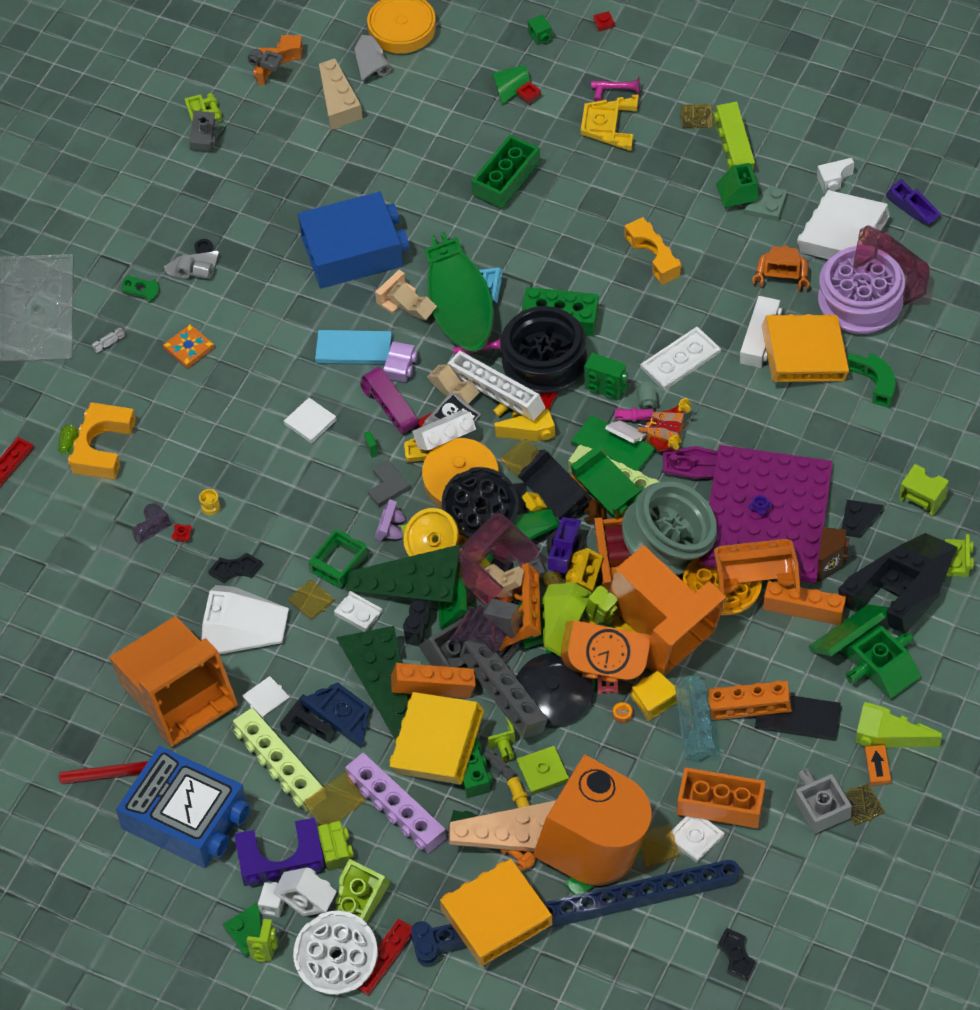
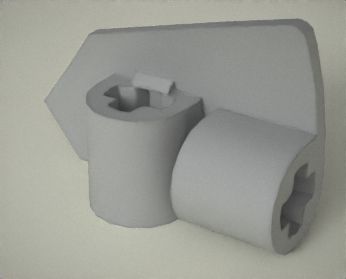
(370, 57)
(195, 265)

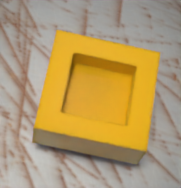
(534, 502)

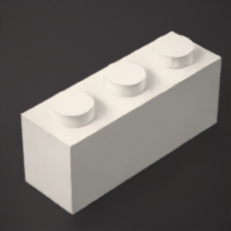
(444, 430)

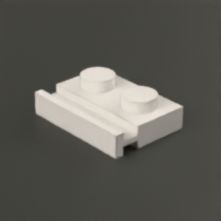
(358, 612)

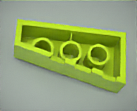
(733, 135)

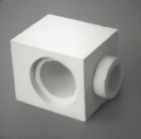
(269, 903)

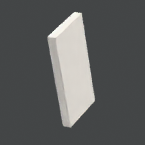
(680, 358)

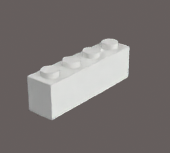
(753, 348)

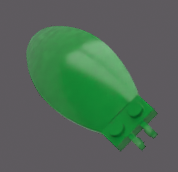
(460, 295)

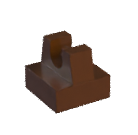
(594, 510)

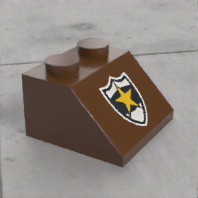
(832, 552)

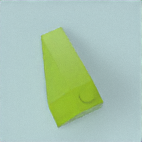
(882, 728)
(360, 890)

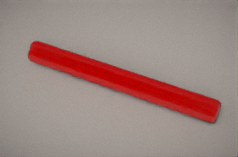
(101, 772)

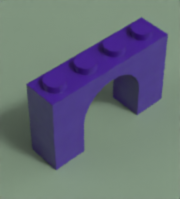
(257, 869)

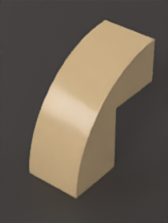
(410, 302)
(447, 381)

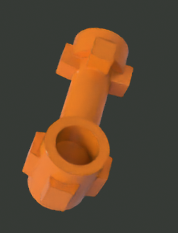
(524, 861)

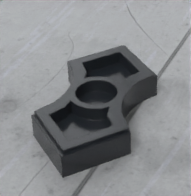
(243, 566)
(739, 962)

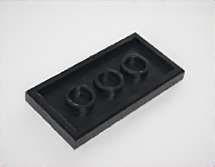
(808, 718)

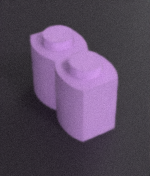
(399, 361)

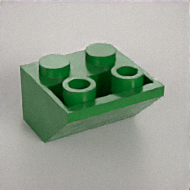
(738, 186)

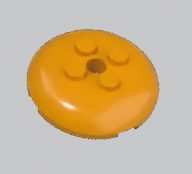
(736, 601)

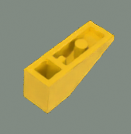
(522, 427)

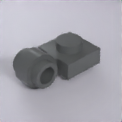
(268, 60)

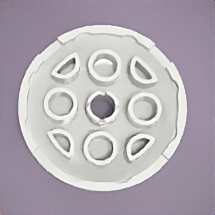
(330, 933)

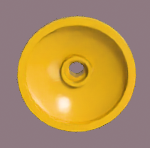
(425, 527)

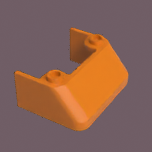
(756, 562)

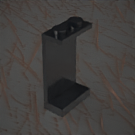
(554, 486)

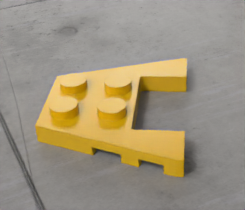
(600, 121)

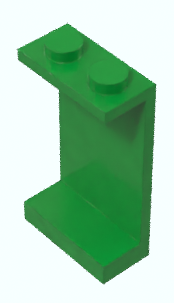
(605, 481)

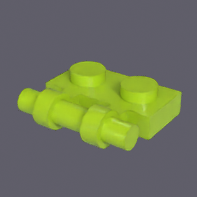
(199, 104)

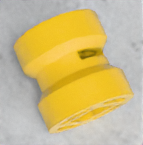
(209, 502)

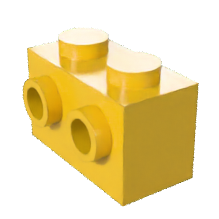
(584, 568)

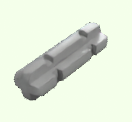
(108, 340)

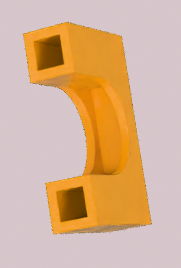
(97, 420)

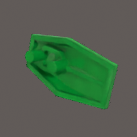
(536, 523)

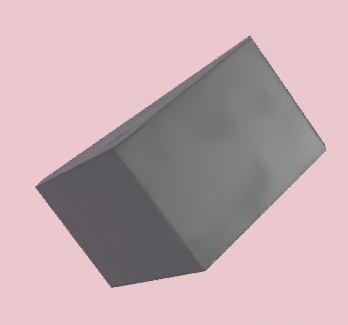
(503, 615)

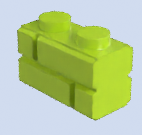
(601, 606)
(334, 845)

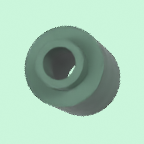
(646, 396)

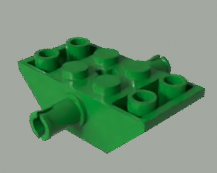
(882, 660)

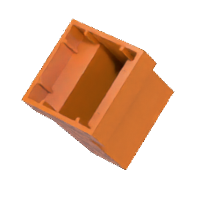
(665, 607)
(175, 679)

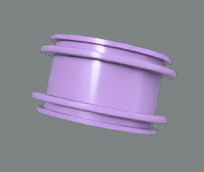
(842, 282)

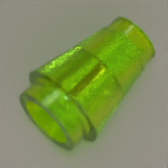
(67, 437)

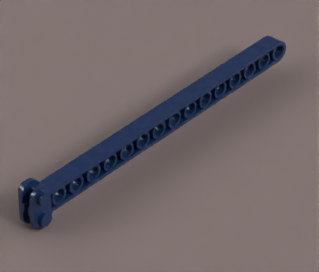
(428, 942)

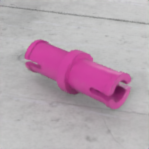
(633, 414)

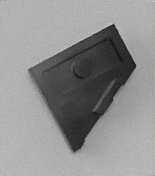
(859, 517)

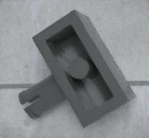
(203, 130)

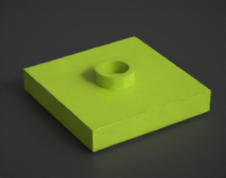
(542, 770)

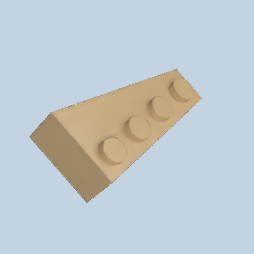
(339, 97)

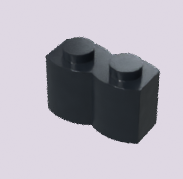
(416, 622)

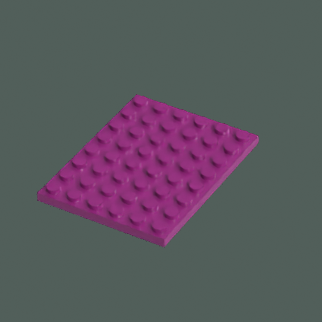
(798, 498)

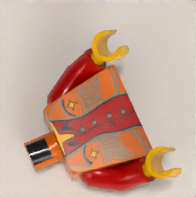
(666, 427)

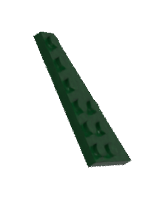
(421, 577)
(373, 659)

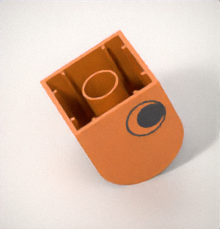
(595, 825)

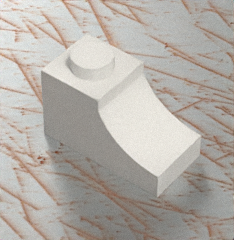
(833, 173)

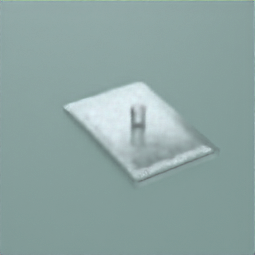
(36, 308)

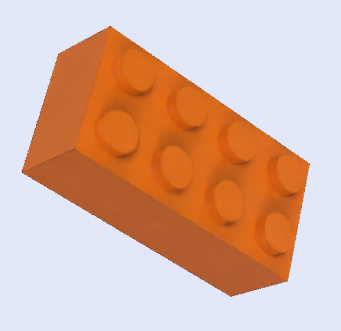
(721, 797)

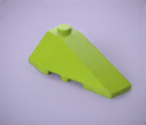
(561, 604)

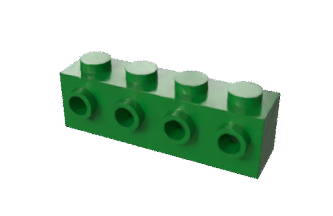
(476, 779)

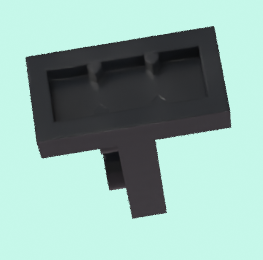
(301, 717)

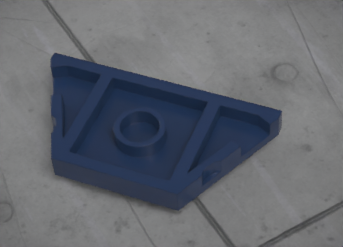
(341, 710)

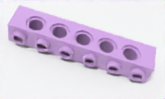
(393, 793)

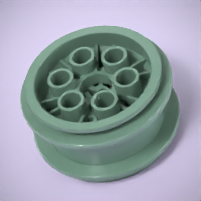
(670, 523)

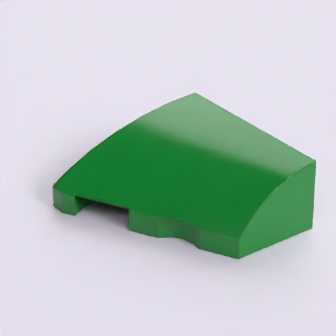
(509, 81)

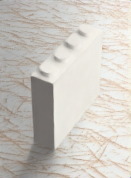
(838, 223)

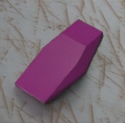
(690, 462)

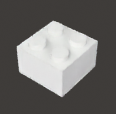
(305, 891)

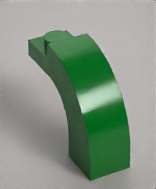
(879, 373)

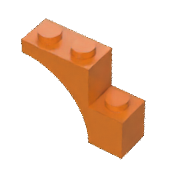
(291, 49)

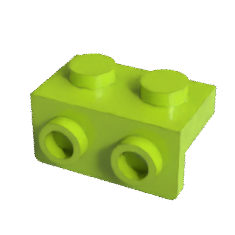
(262, 948)

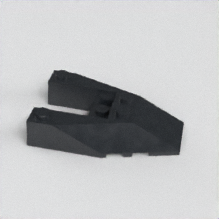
(910, 570)

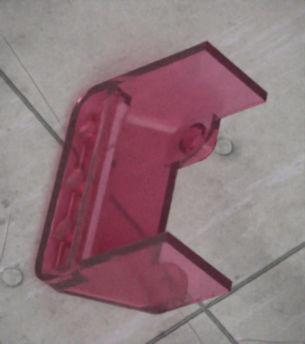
(917, 270)
(496, 537)

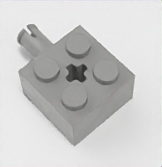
(821, 802)

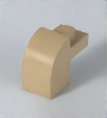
(509, 579)

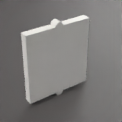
(626, 431)
(266, 697)

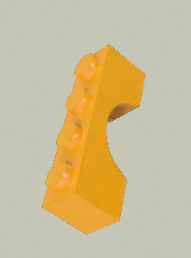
(641, 235)

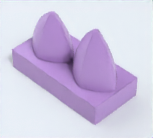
(385, 528)

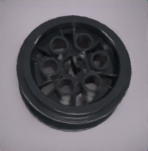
(535, 329)

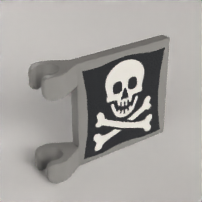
(451, 405)

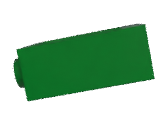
(327, 572)

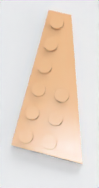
(507, 830)

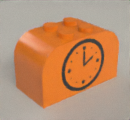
(604, 651)

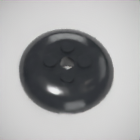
(475, 487)

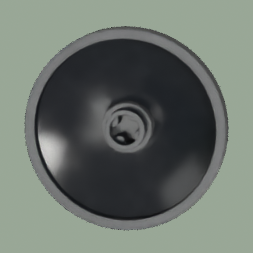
(556, 689)

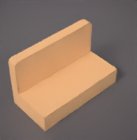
(381, 293)

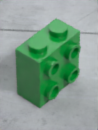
(605, 376)

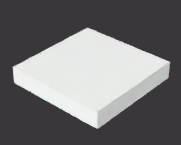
(310, 420)
(696, 837)

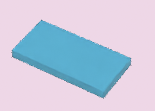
(353, 346)

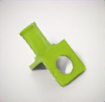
(503, 742)

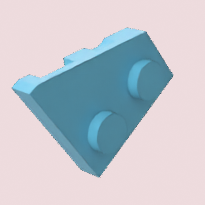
(493, 279)

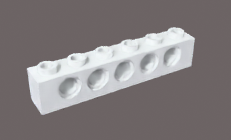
(497, 385)

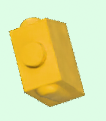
(654, 695)

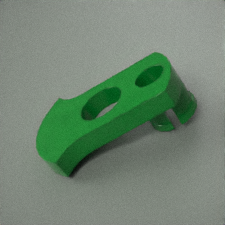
(149, 293)

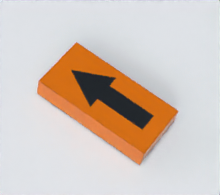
(877, 765)

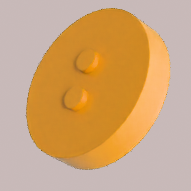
(402, 25)
(450, 459)

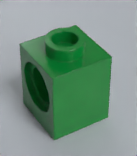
(539, 29)

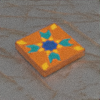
(188, 346)

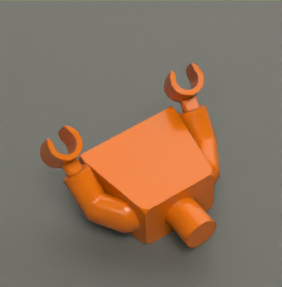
(783, 263)

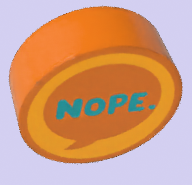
(622, 712)

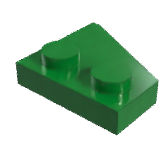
(244, 925)

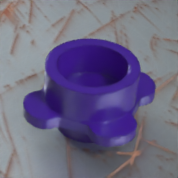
(760, 504)

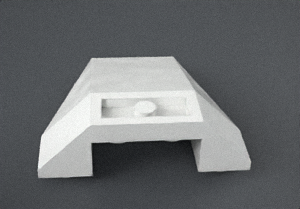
(242, 620)

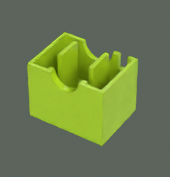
(924, 490)

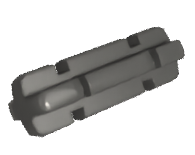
(499, 764)

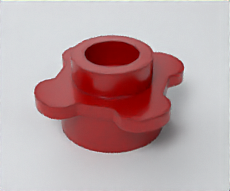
(181, 537)

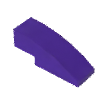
(912, 203)
(564, 545)

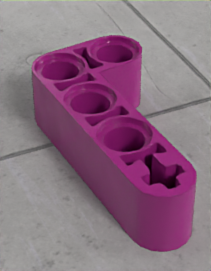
(379, 385)

